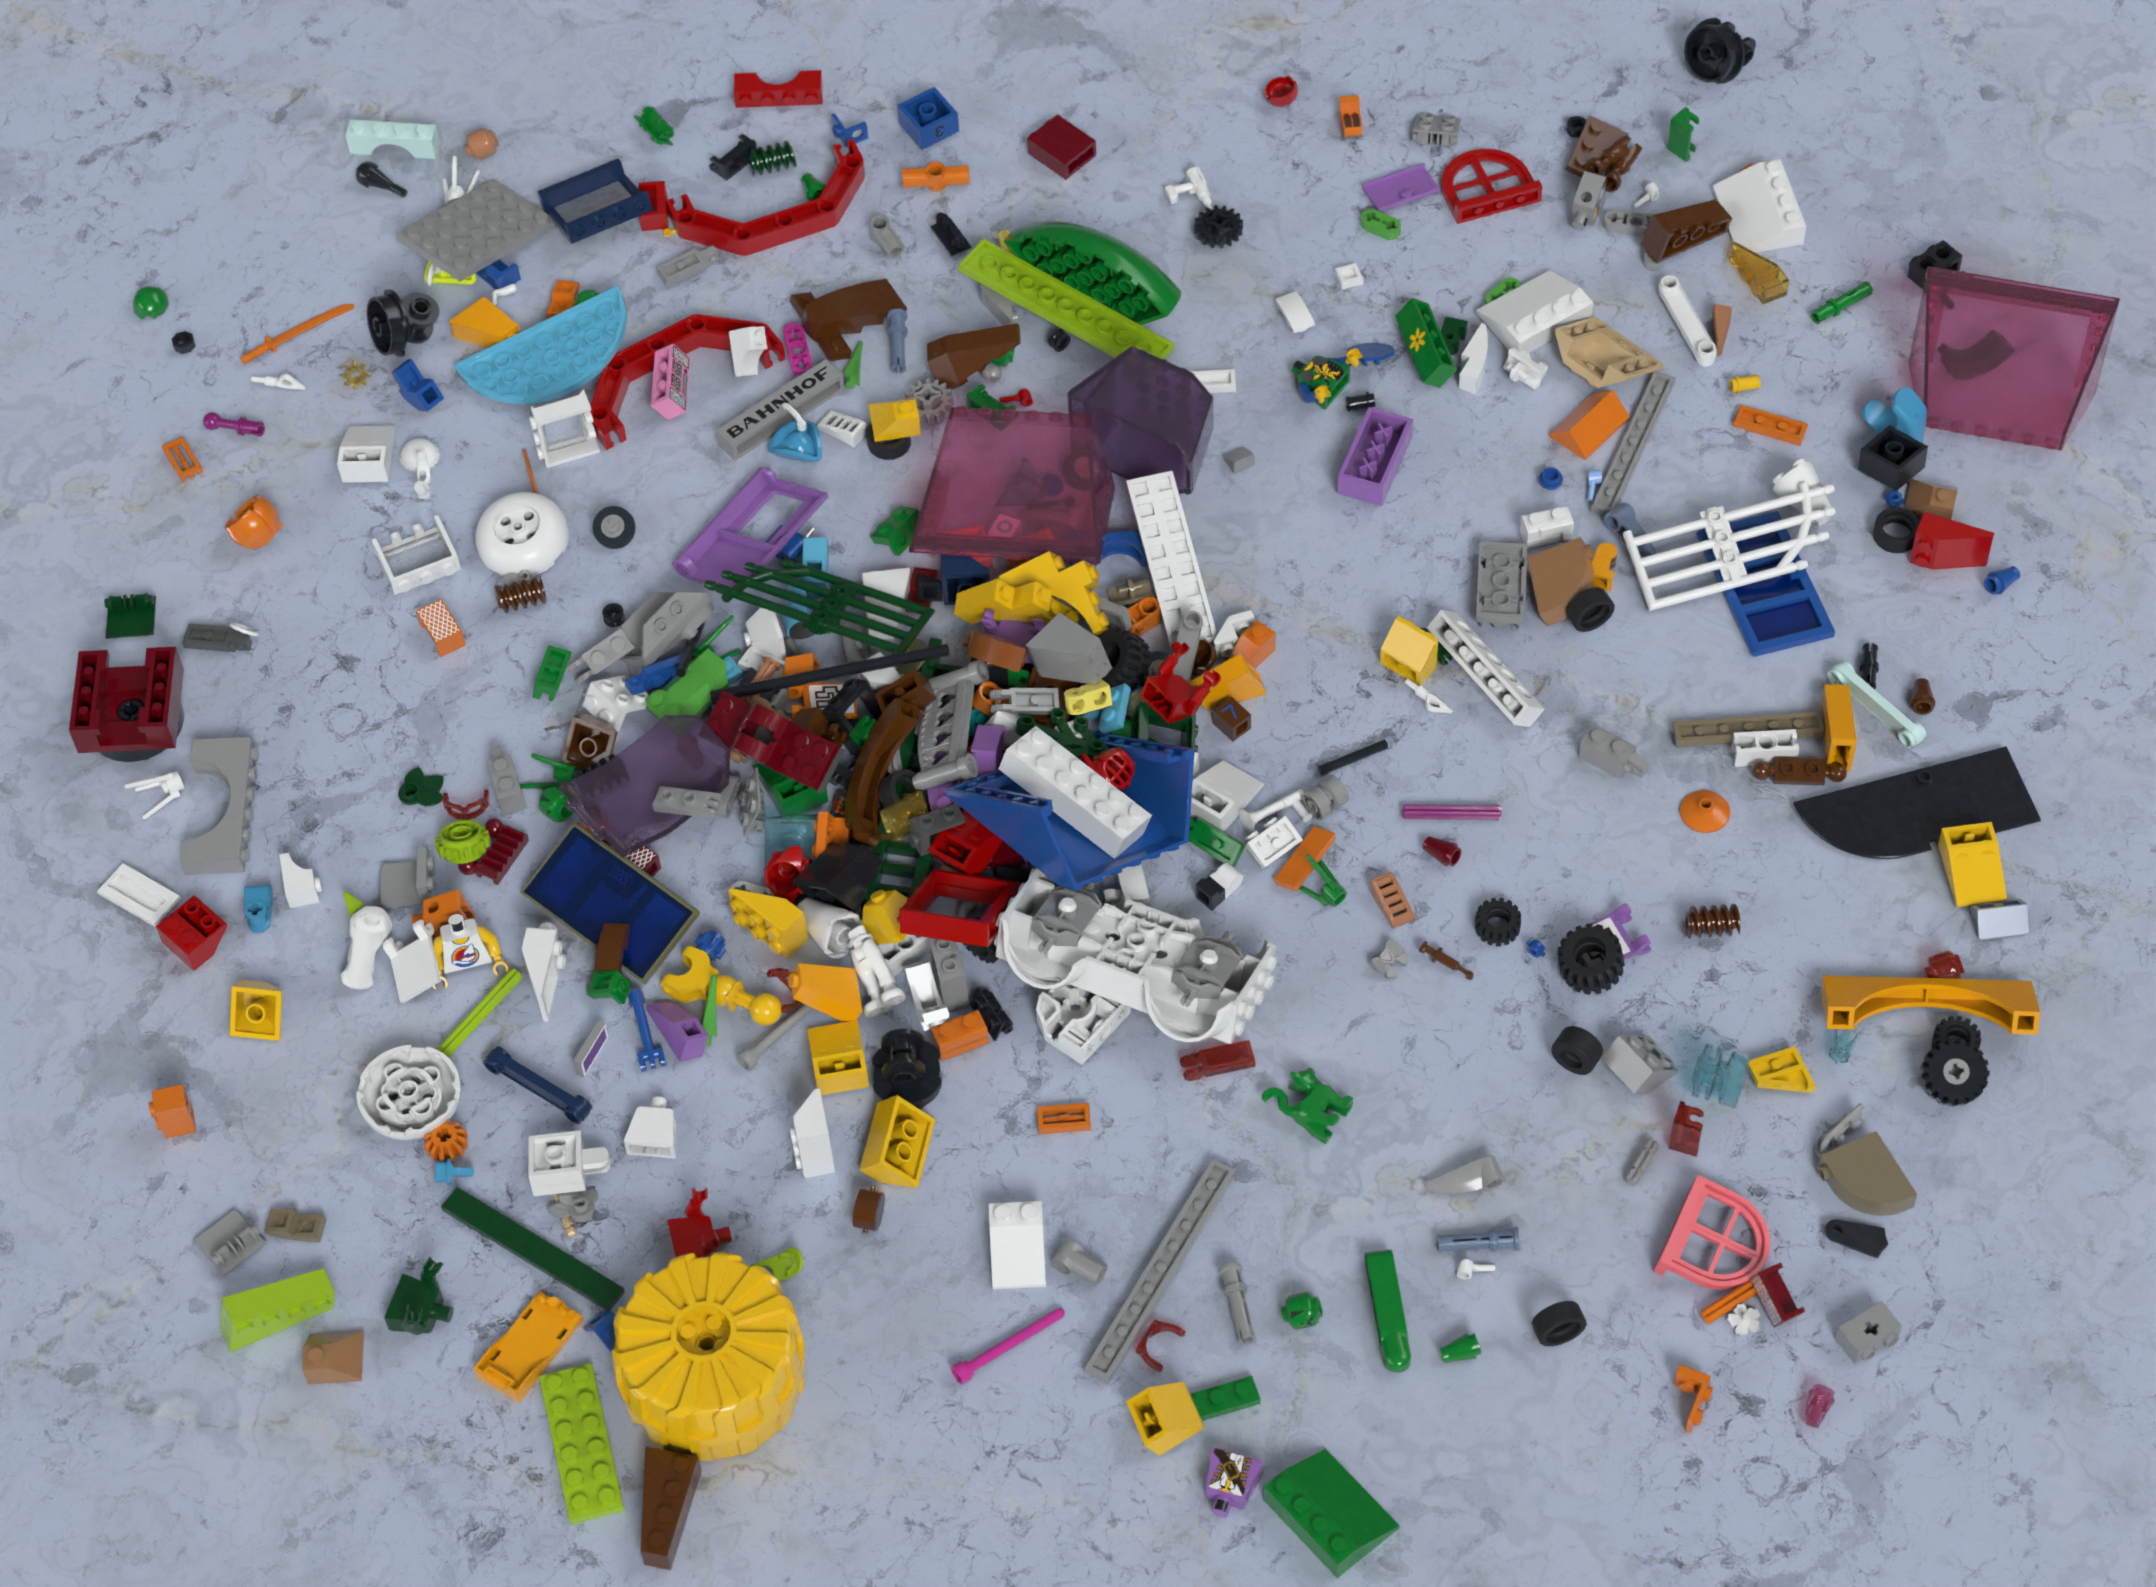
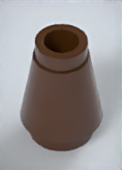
(1922, 697)

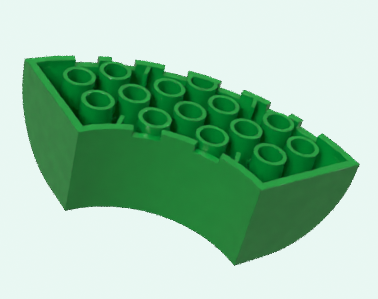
(1097, 267)

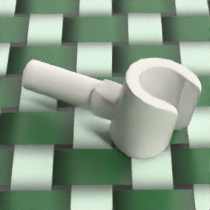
(1651, 194)
(1466, 1267)

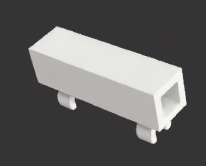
(1130, 881)

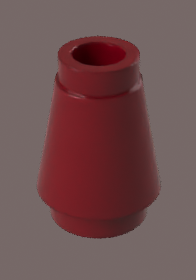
(1444, 851)

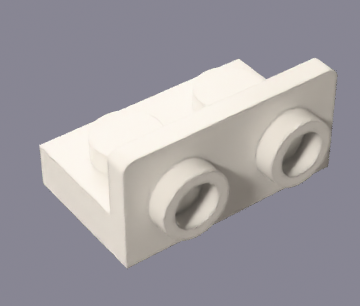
(1273, 842)

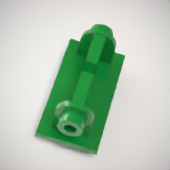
(661, 131)

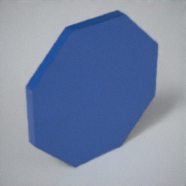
(1374, 352)

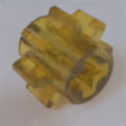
(358, 379)

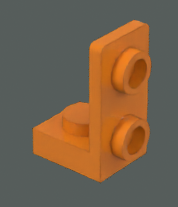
(1695, 1382)

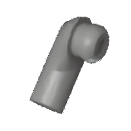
(966, 906)

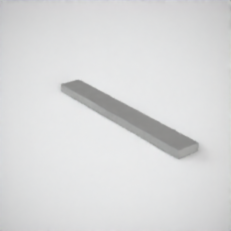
(1633, 443)

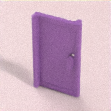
(1400, 187)

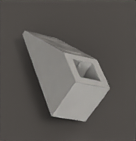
(998, 305)

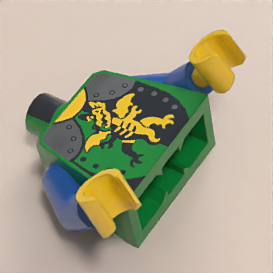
(1325, 377)

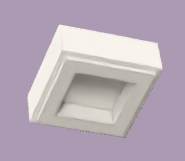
(1348, 276)

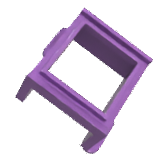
(988, 748)

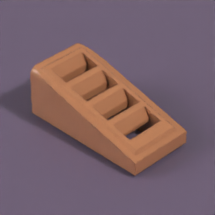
(1720, 322)
(1386, 885)

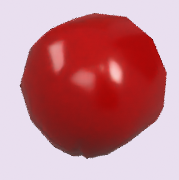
(1281, 91)

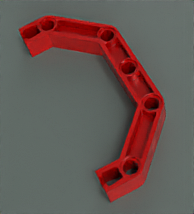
(780, 226)
(638, 361)

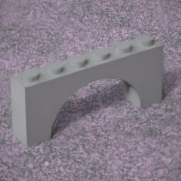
(224, 846)

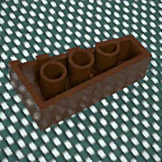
(1684, 229)
(667, 1499)

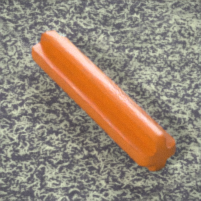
(1728, 1302)

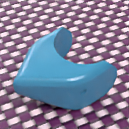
(1906, 415)

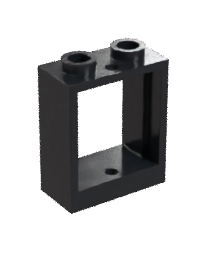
(843, 700)

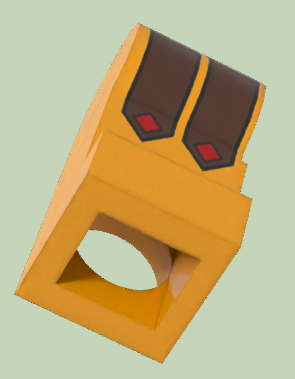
(1603, 563)

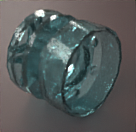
(1720, 1075)

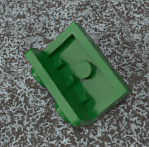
(897, 530)

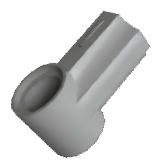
(885, 237)
(1073, 1259)

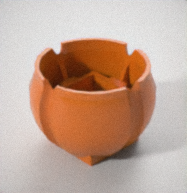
(254, 523)

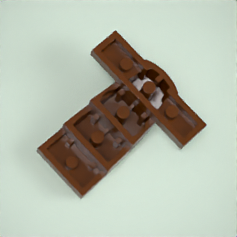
(845, 313)

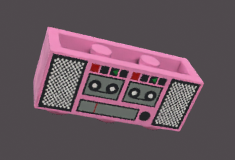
(670, 382)

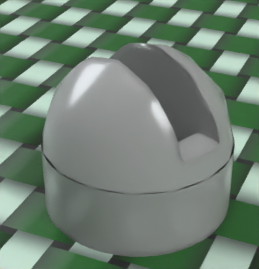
(992, 372)

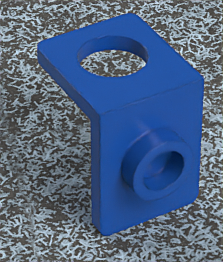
(846, 134)
(603, 1327)

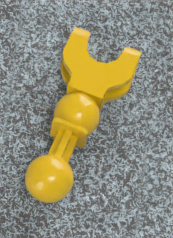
(695, 984)

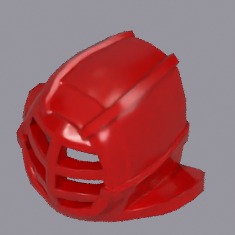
(1112, 765)
(783, 869)

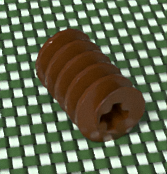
(520, 594)
(1712, 920)

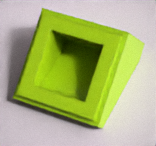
(352, 903)

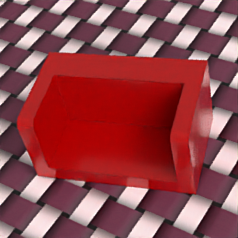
(658, 217)

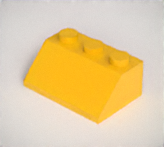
(897, 1143)

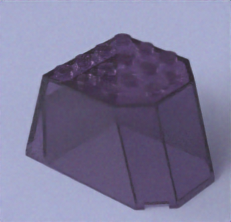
(1148, 416)

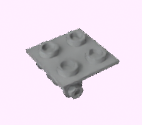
(1428, 123)
(752, 805)
(229, 1242)

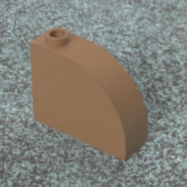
(1560, 576)

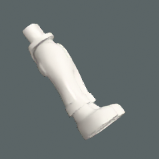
(869, 966)

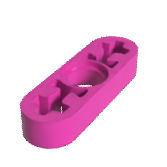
(792, 344)

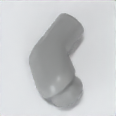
(514, 576)

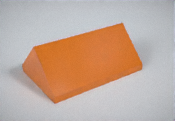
(1591, 423)

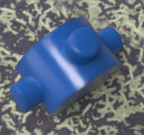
(1894, 498)
(1535, 948)

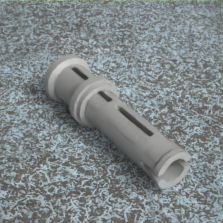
(1235, 1292)

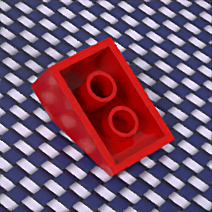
(1949, 544)

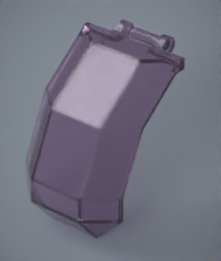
(620, 794)

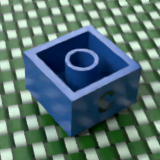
(928, 118)

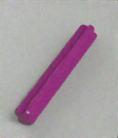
(1452, 812)

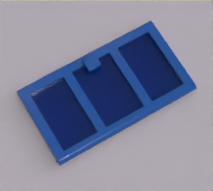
(1777, 610)

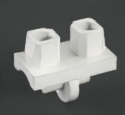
(1523, 368)

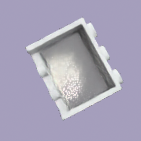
(564, 430)
(417, 558)

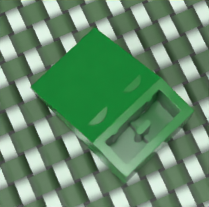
(787, 794)

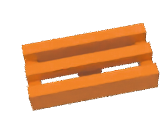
(188, 471)
(1064, 1123)

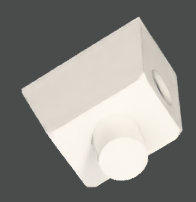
(652, 1131)

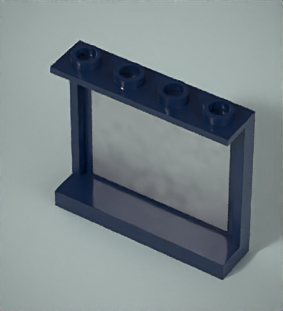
(594, 201)

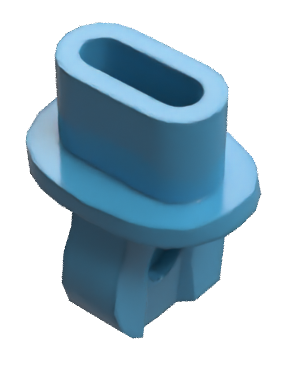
(445, 1172)

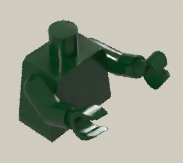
(418, 1303)

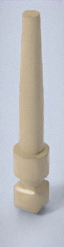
(567, 1223)

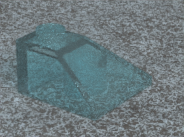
(789, 831)

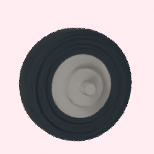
(614, 527)

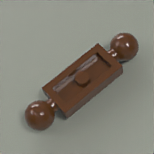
(1799, 771)

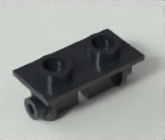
(949, 234)
(988, 1005)

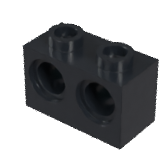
(1938, 256)

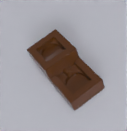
(611, 947)

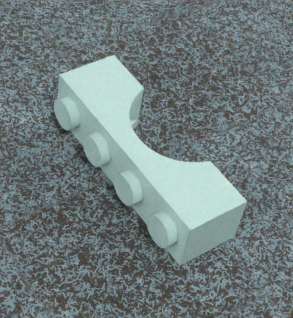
(418, 139)

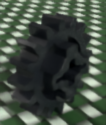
(1218, 226)

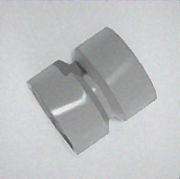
(1327, 795)

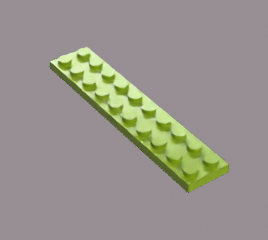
(1059, 302)

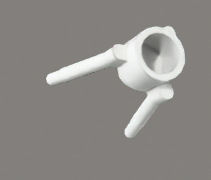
(457, 191)
(169, 783)

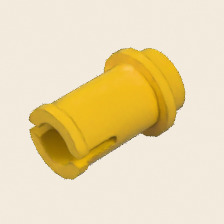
(1745, 383)

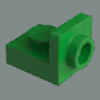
(609, 985)

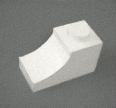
(746, 349)
(299, 883)

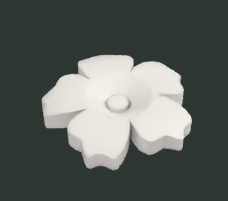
(1744, 1320)

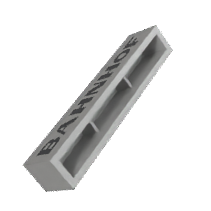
(768, 415)

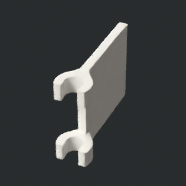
(415, 964)

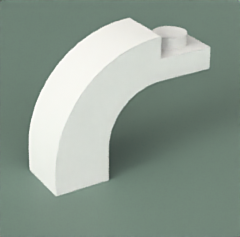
(925, 994)

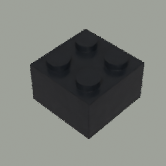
(1892, 458)

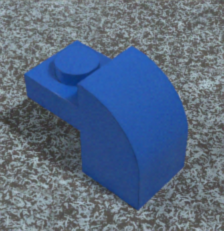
(415, 389)

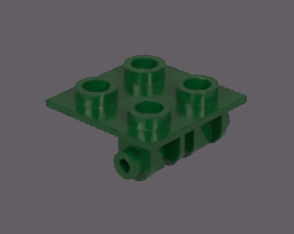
(130, 615)

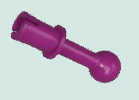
(242, 426)

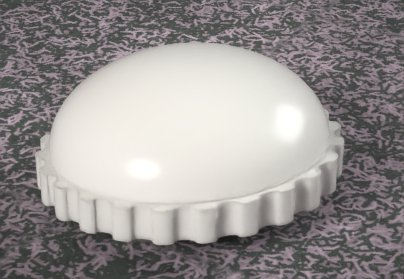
(409, 450)

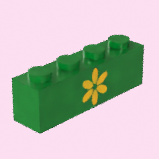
(1425, 343)

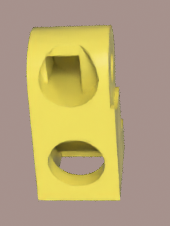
(1087, 698)

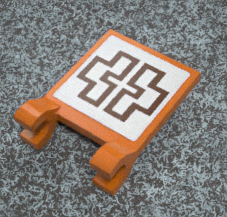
(818, 696)

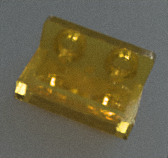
(898, 816)

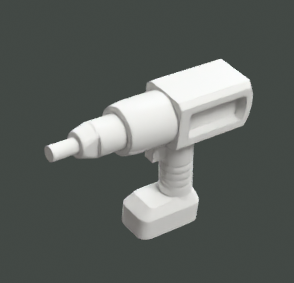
(1196, 185)

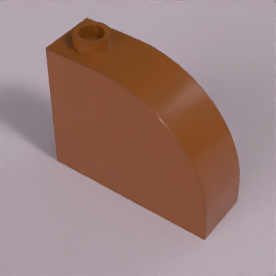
(996, 650)

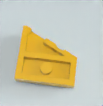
(1781, 1071)

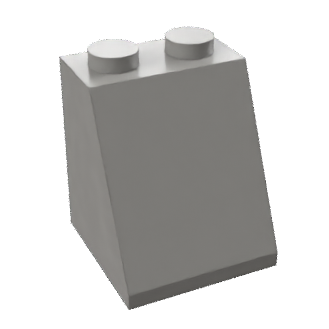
(1068, 652)

